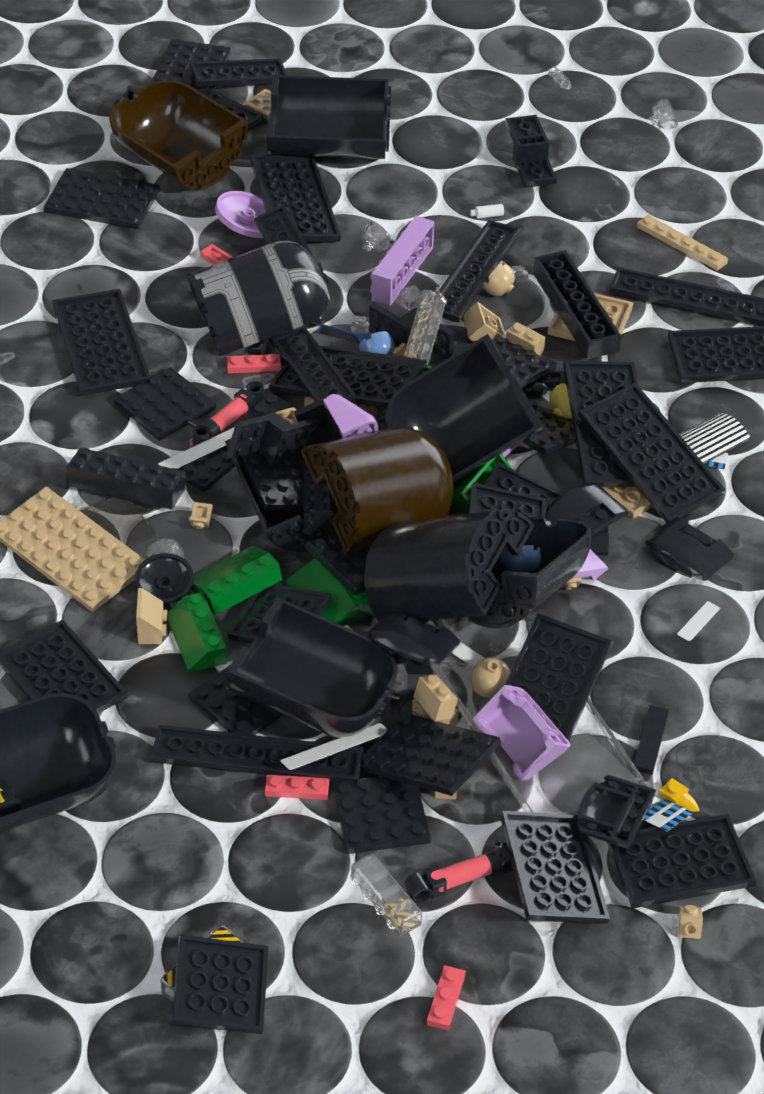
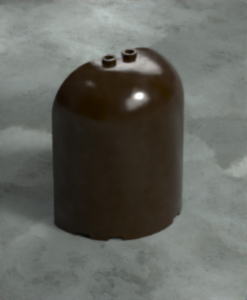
(180, 132)
(381, 481)

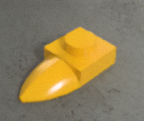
(678, 794)

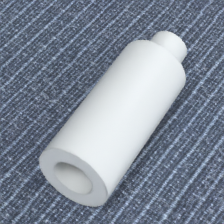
(488, 211)

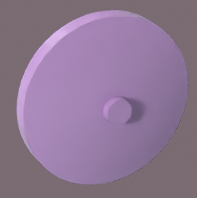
(238, 212)

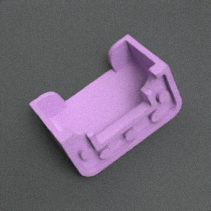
(349, 417)
(523, 730)

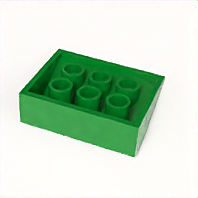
(237, 578)
(344, 607)

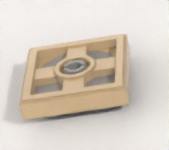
(261, 103)

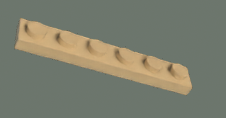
(682, 242)

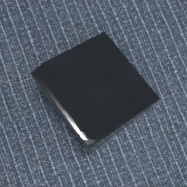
(261, 348)

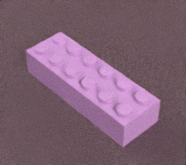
(402, 260)

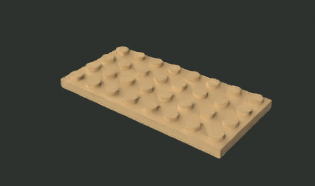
(69, 549)

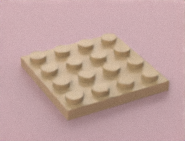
(617, 310)

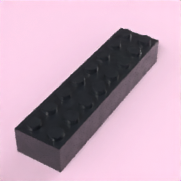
(576, 304)

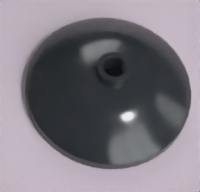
(165, 570)

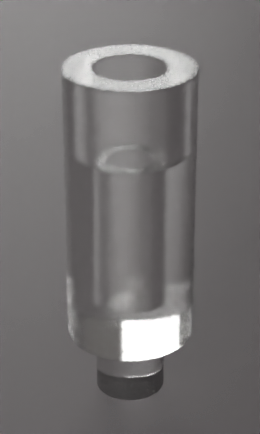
(560, 78)

